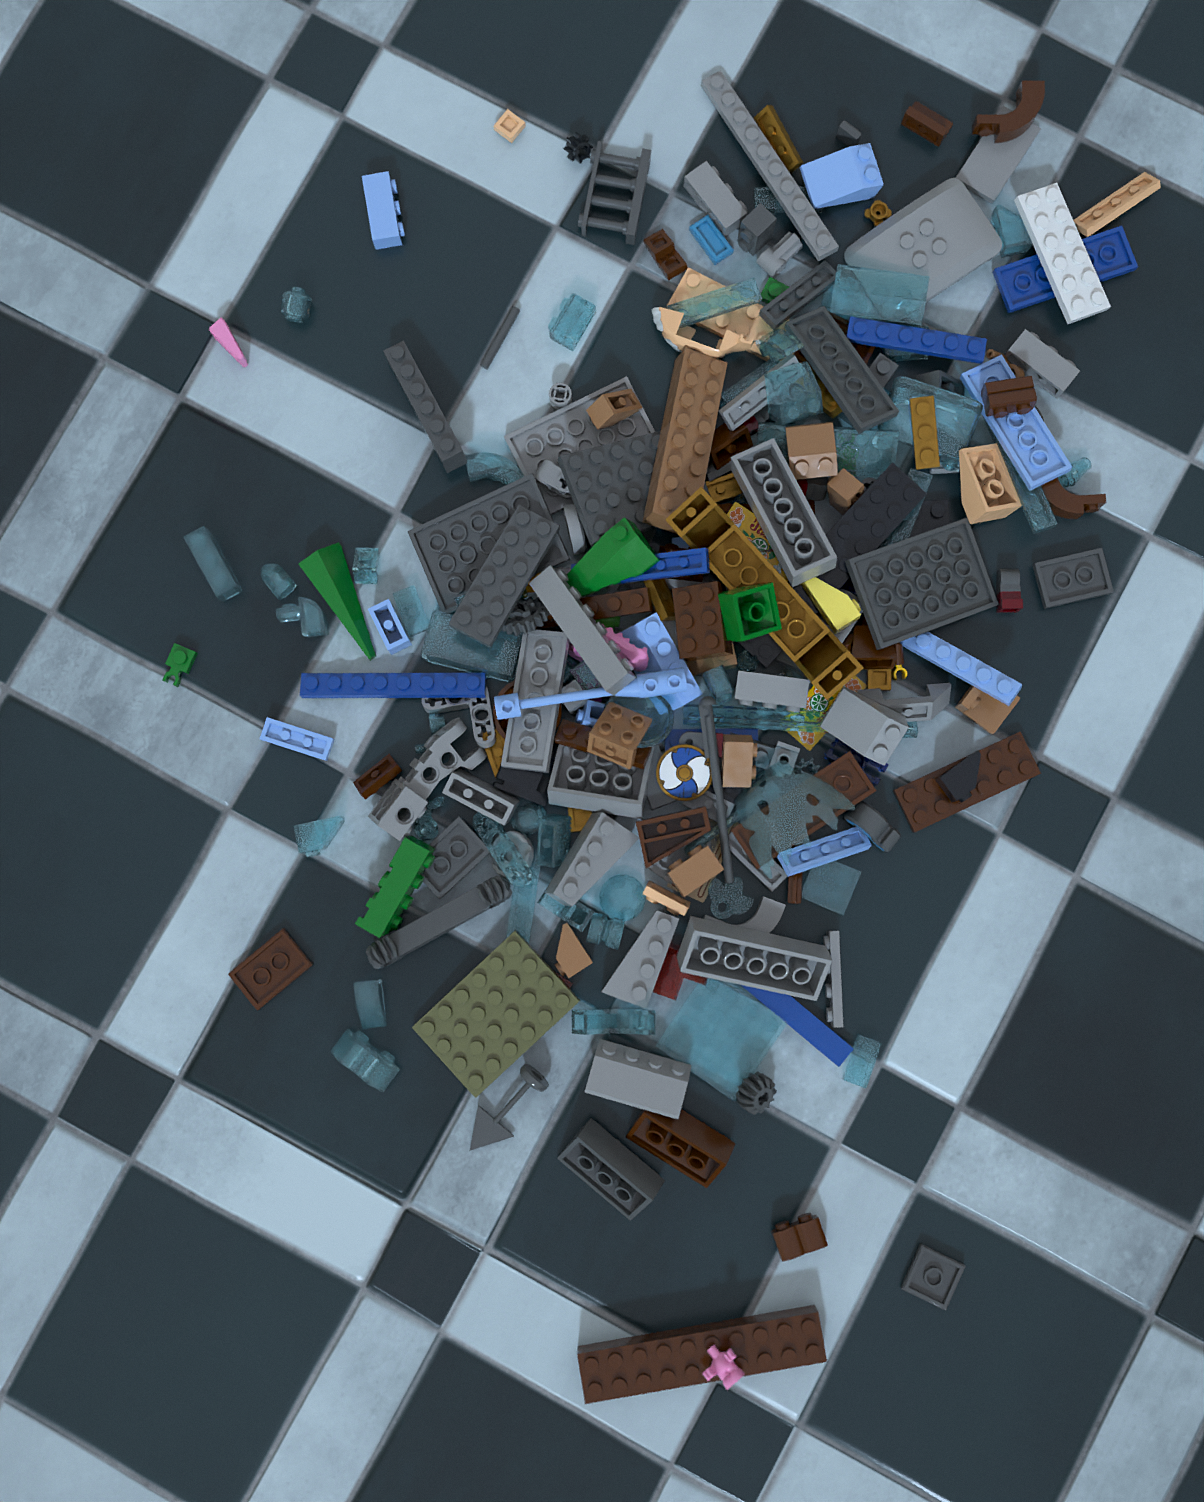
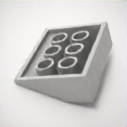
(598, 784)

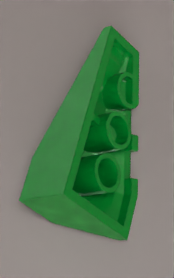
(613, 558)

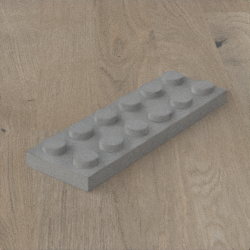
(538, 674)

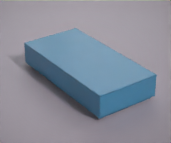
(711, 239)

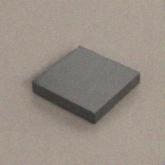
(933, 1276)

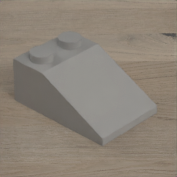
(865, 725)

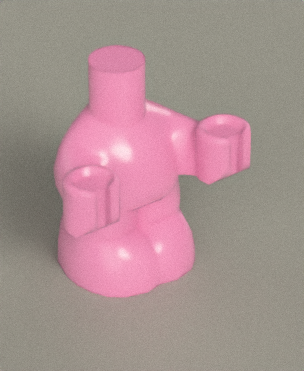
(723, 1367)

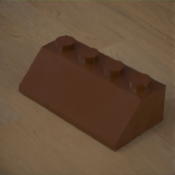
(683, 1144)

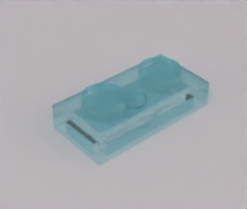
(862, 1061)

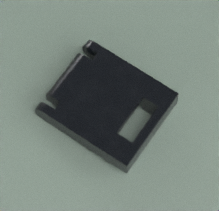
(523, 783)

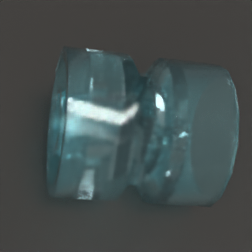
(605, 930)

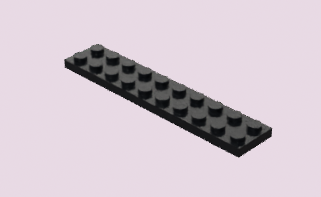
(856, 533)

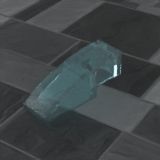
(778, 344)

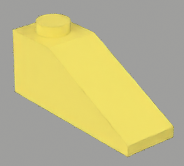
(832, 604)

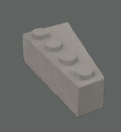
(590, 857)
(641, 966)

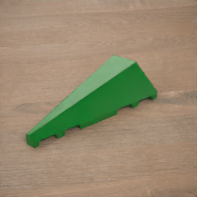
(332, 579)

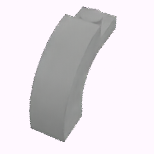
(765, 918)

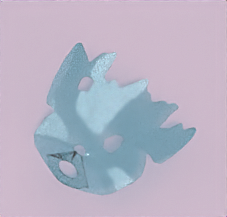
(788, 811)

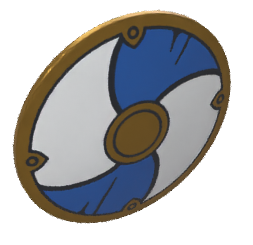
(684, 772)

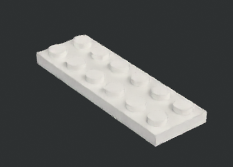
(1062, 253)

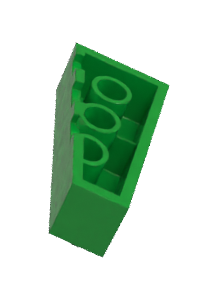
(397, 887)

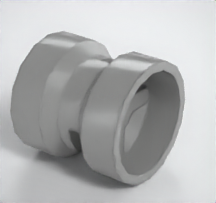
(562, 399)

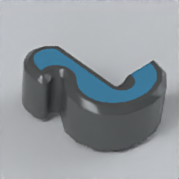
(873, 825)

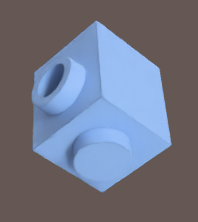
(589, 713)

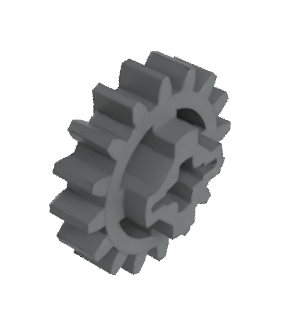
(526, 616)

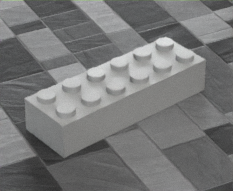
(783, 512)
(753, 958)

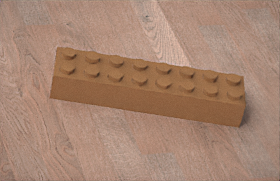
(685, 435)

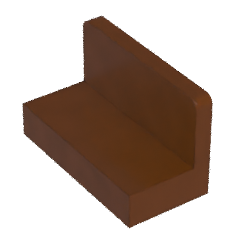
(926, 123)

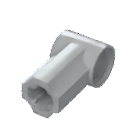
(775, 259)

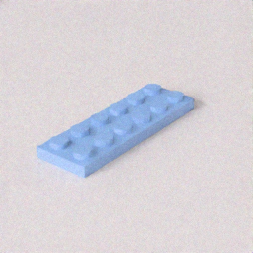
(1022, 436)

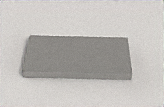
(994, 163)

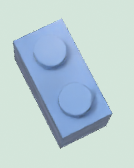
(389, 626)

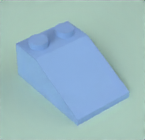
(842, 177)

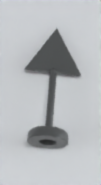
(488, 1129)

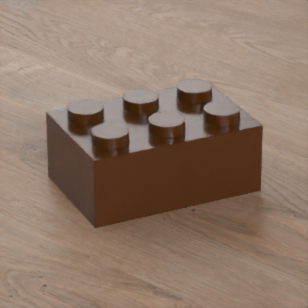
(700, 622)

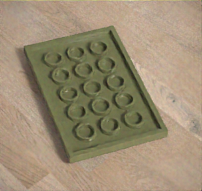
(495, 1013)

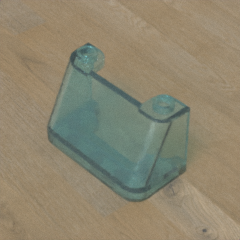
(954, 413)

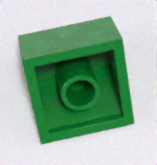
(749, 611)

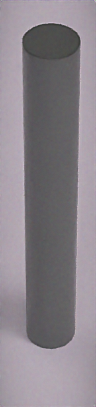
(500, 337)

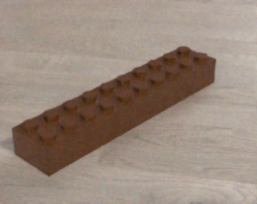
(680, 1355)

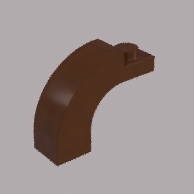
(1013, 124)
(1070, 505)

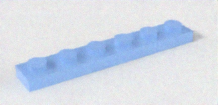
(964, 666)

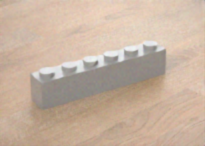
(582, 630)

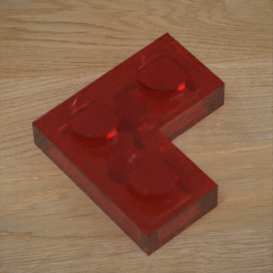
(671, 978)

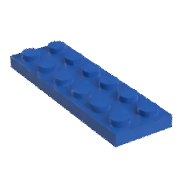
(1025, 281)

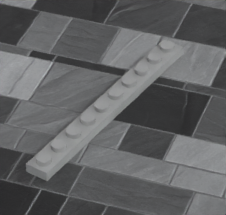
(769, 166)

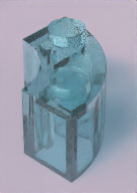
(365, 1059)

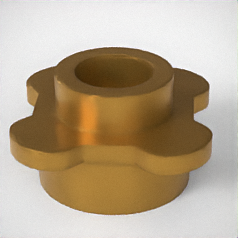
(882, 208)

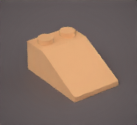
(986, 484)

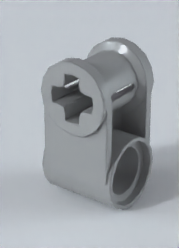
(551, 478)

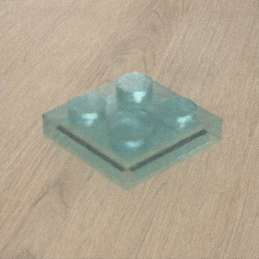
(831, 886)

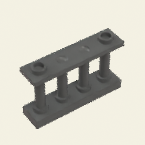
(631, 207)

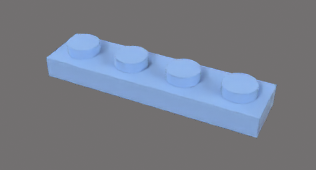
(826, 850)

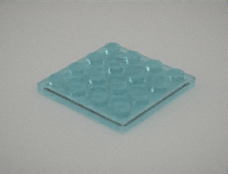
(721, 1034)

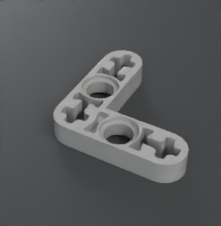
(471, 703)

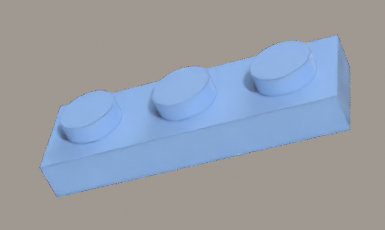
(297, 739)

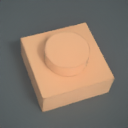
(509, 126)

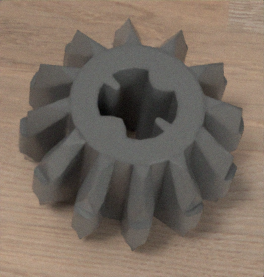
(755, 1093)

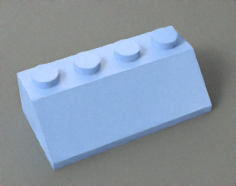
(662, 655)

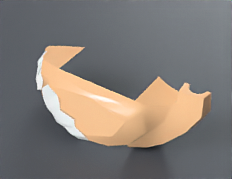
(669, 321)

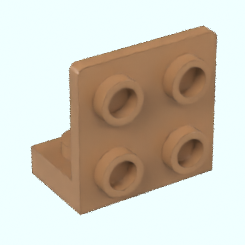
(984, 709)
(618, 734)

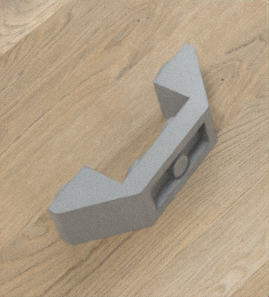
(915, 708)

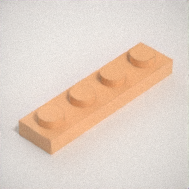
(1116, 204)

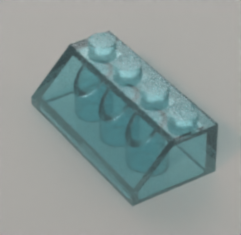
(879, 294)

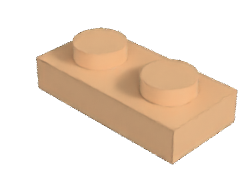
(673, 902)

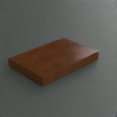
(270, 969)

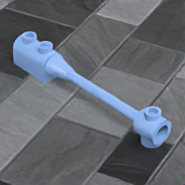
(643, 686)

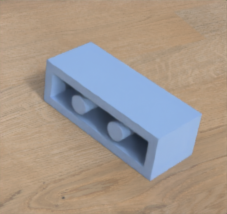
(383, 210)

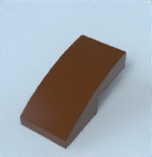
(665, 254)

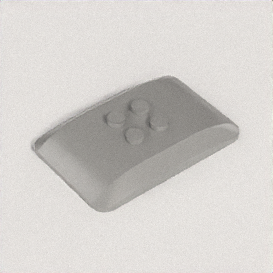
(932, 237)

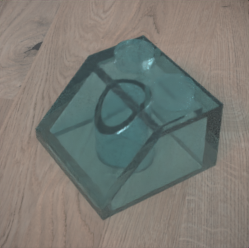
(792, 393)

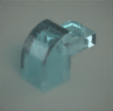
(310, 614)
(575, 915)

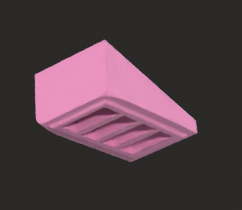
(224, 336)

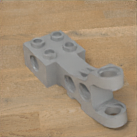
(412, 792)

